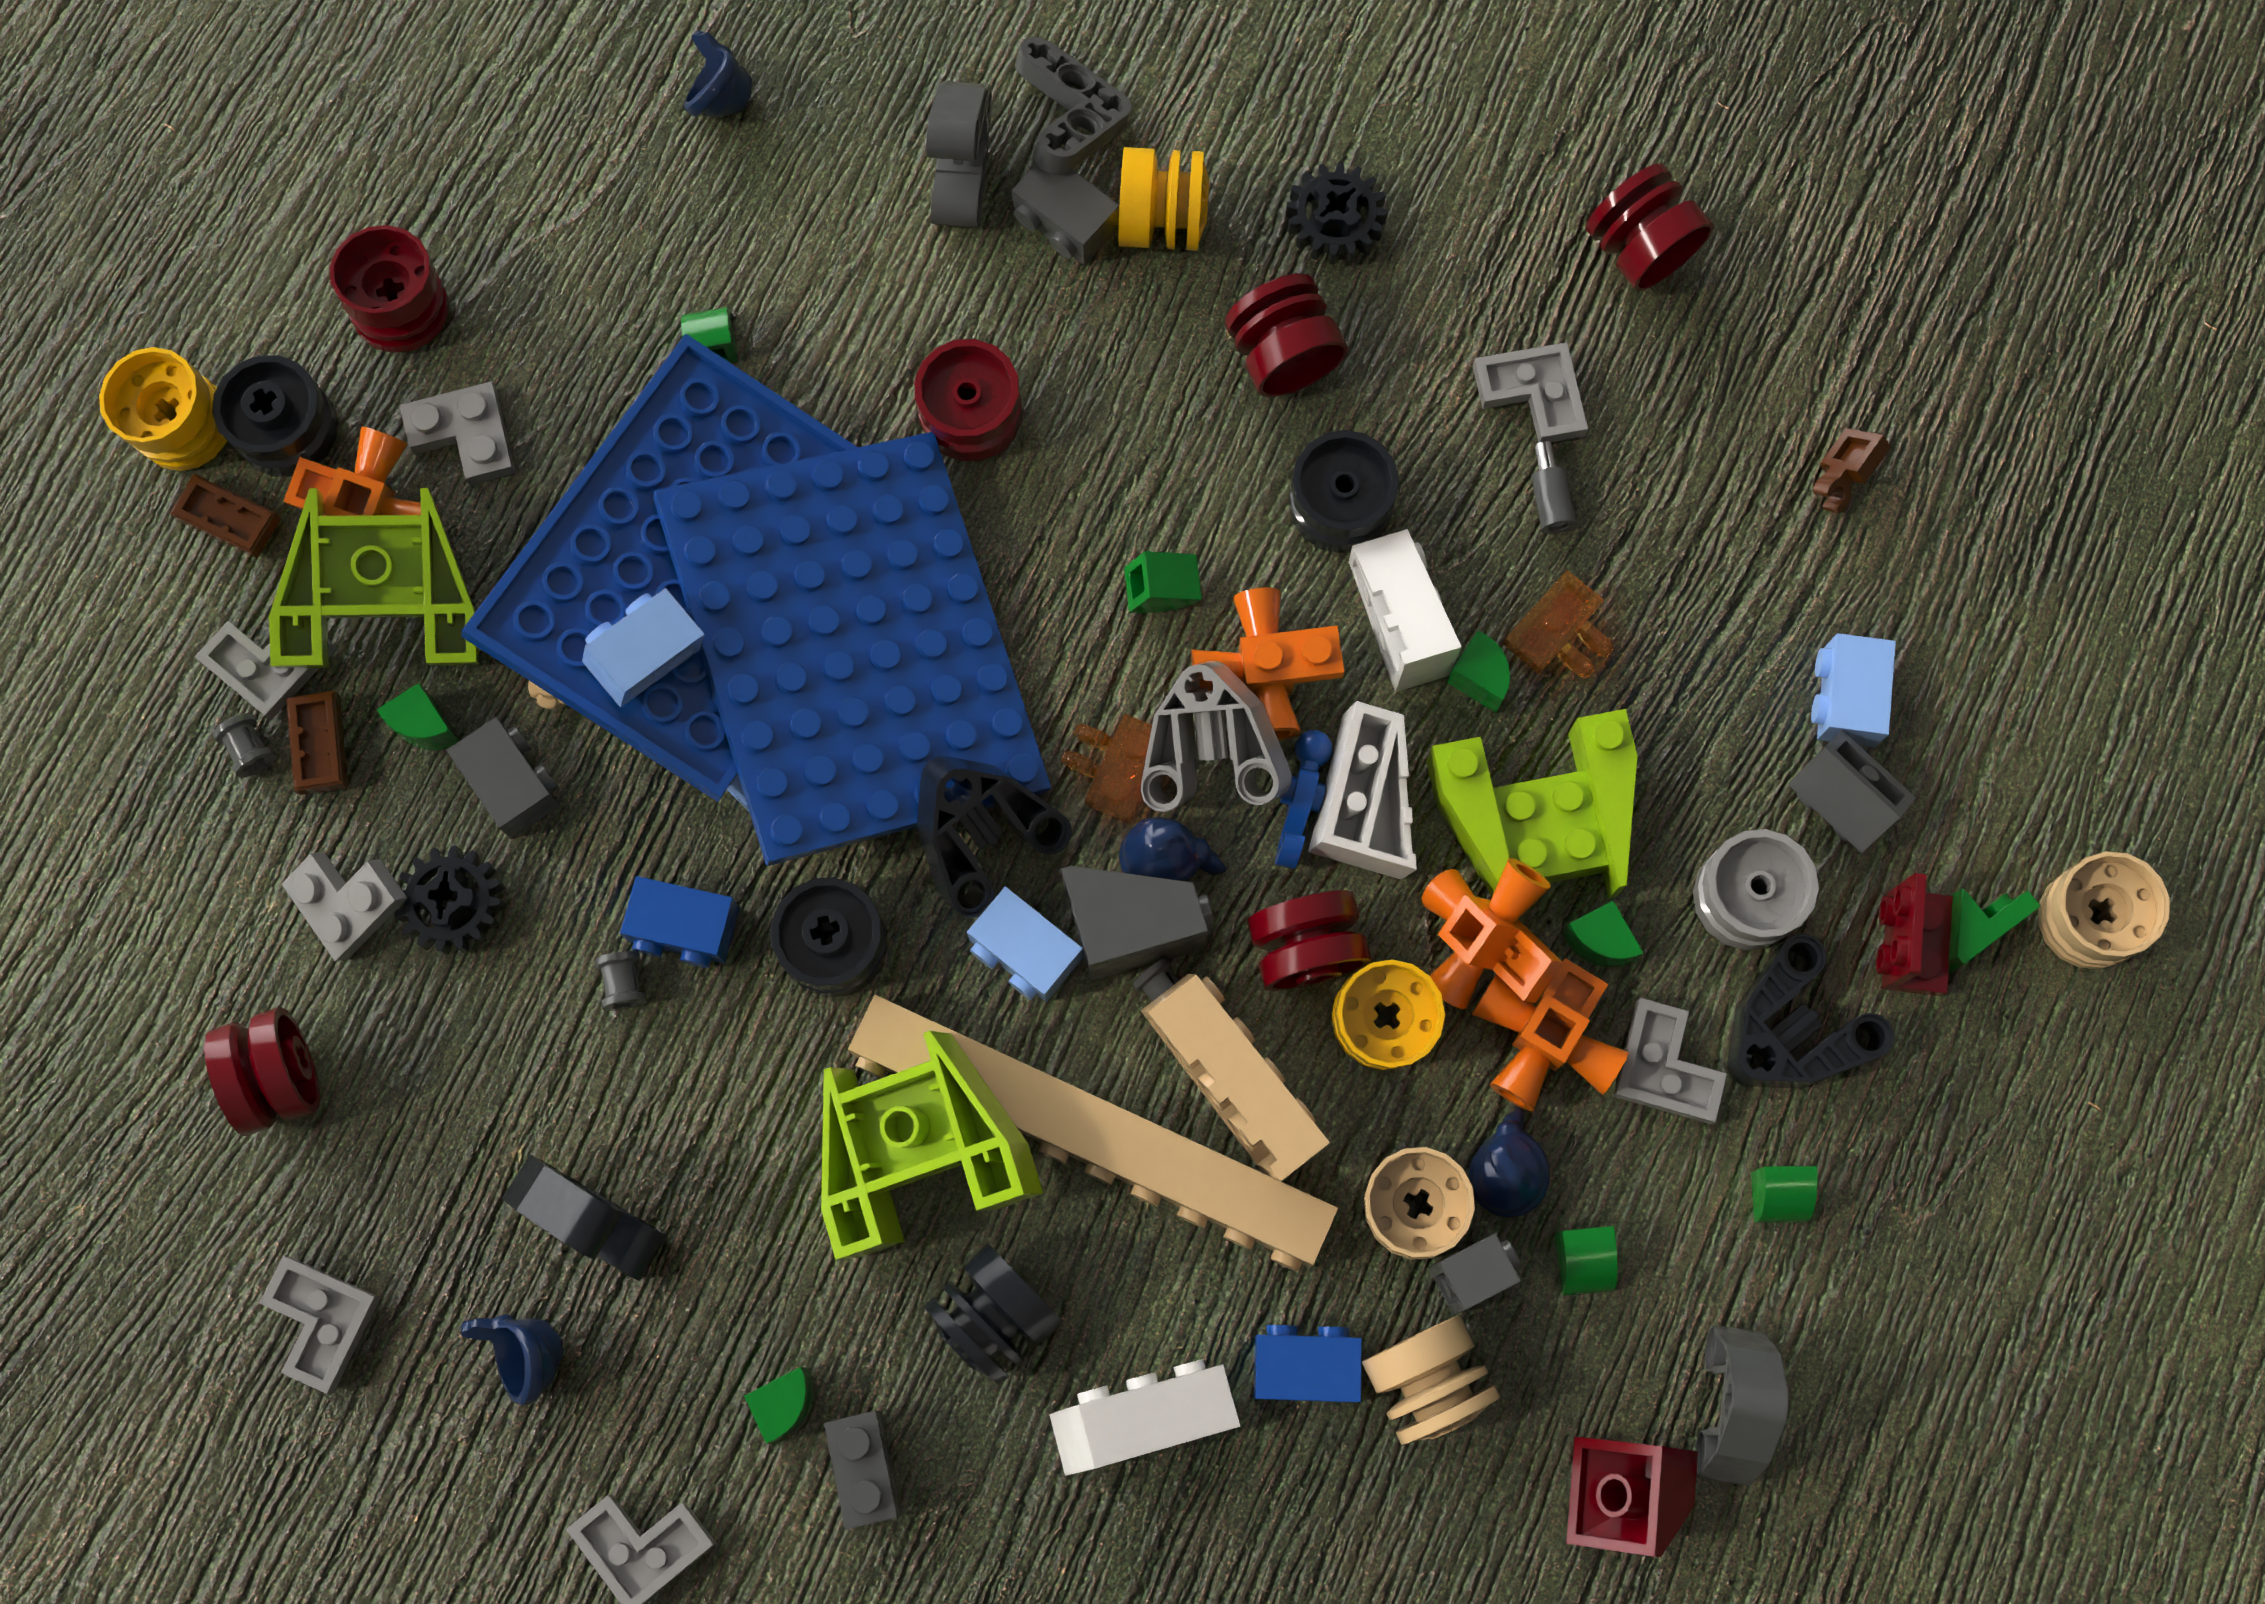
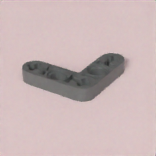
(1094, 107)

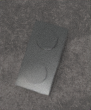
(1066, 211)
(504, 777)
(1851, 792)
(1476, 1273)
(863, 1469)

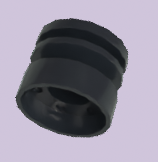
(992, 1315)

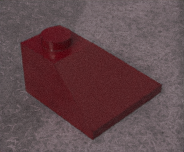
(1629, 1495)

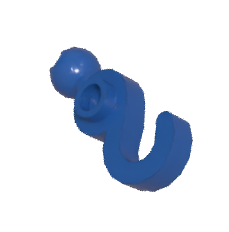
(1304, 795)

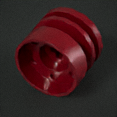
(1649, 226)
(389, 288)
(1286, 335)

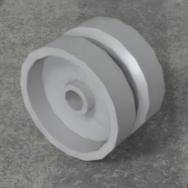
(1776, 869)

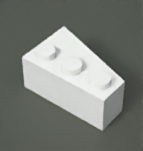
(1404, 610)
(1366, 795)
(1144, 1417)

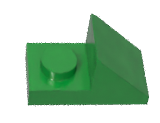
(1978, 928)

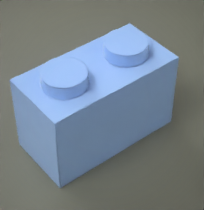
(641, 646)
(1854, 688)
(1024, 945)

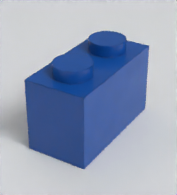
(679, 922)
(1307, 1366)

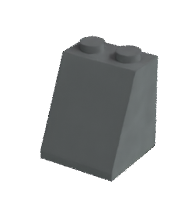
(1134, 919)

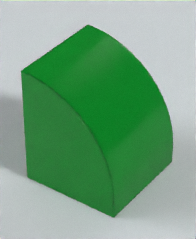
(713, 330)
(1162, 582)
(1482, 672)
(418, 720)
(1603, 938)
(1784, 1194)
(1587, 1260)
(781, 1404)

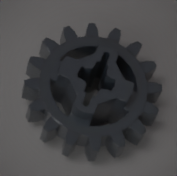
(1329, 227)
(469, 903)

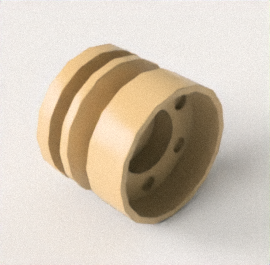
(2131, 907)
(1448, 1196)
(1431, 1380)

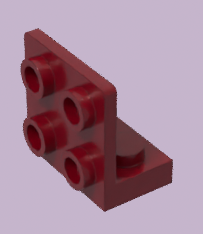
(1915, 938)

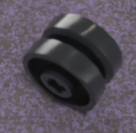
(274, 414)
(1343, 490)
(811, 914)

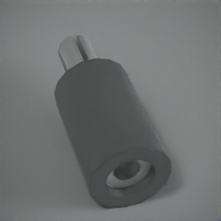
(1552, 493)

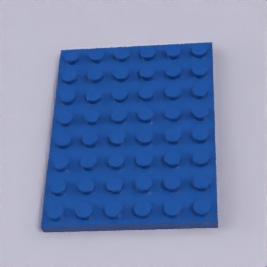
(609, 549)
(845, 639)

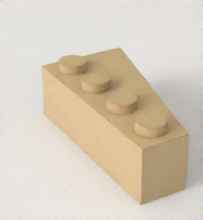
(1234, 1077)

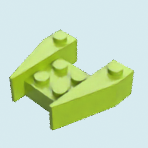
(369, 571)
(1554, 824)
(909, 1131)

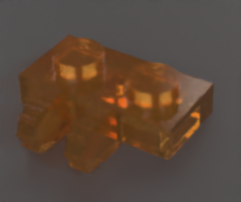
(1555, 622)
(1119, 777)

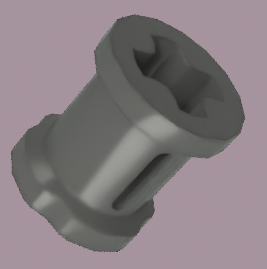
(244, 745)
(1156, 979)
(620, 980)

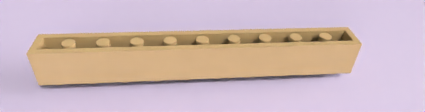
(1115, 1142)

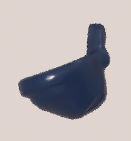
(722, 84)
(1167, 851)
(1510, 1170)
(524, 1351)

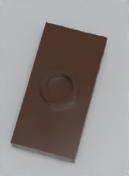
(225, 516)
(317, 743)

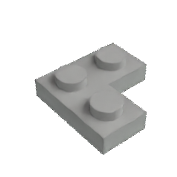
(1542, 378)
(463, 418)
(249, 670)
(340, 911)
(1655, 1074)
(332, 1316)
(634, 1562)

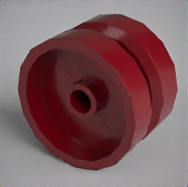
(968, 399)
(1308, 940)
(261, 1071)

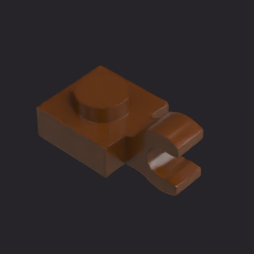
(1849, 460)

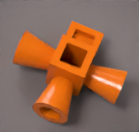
(357, 491)
(1276, 661)
(1490, 934)
(1550, 1034)

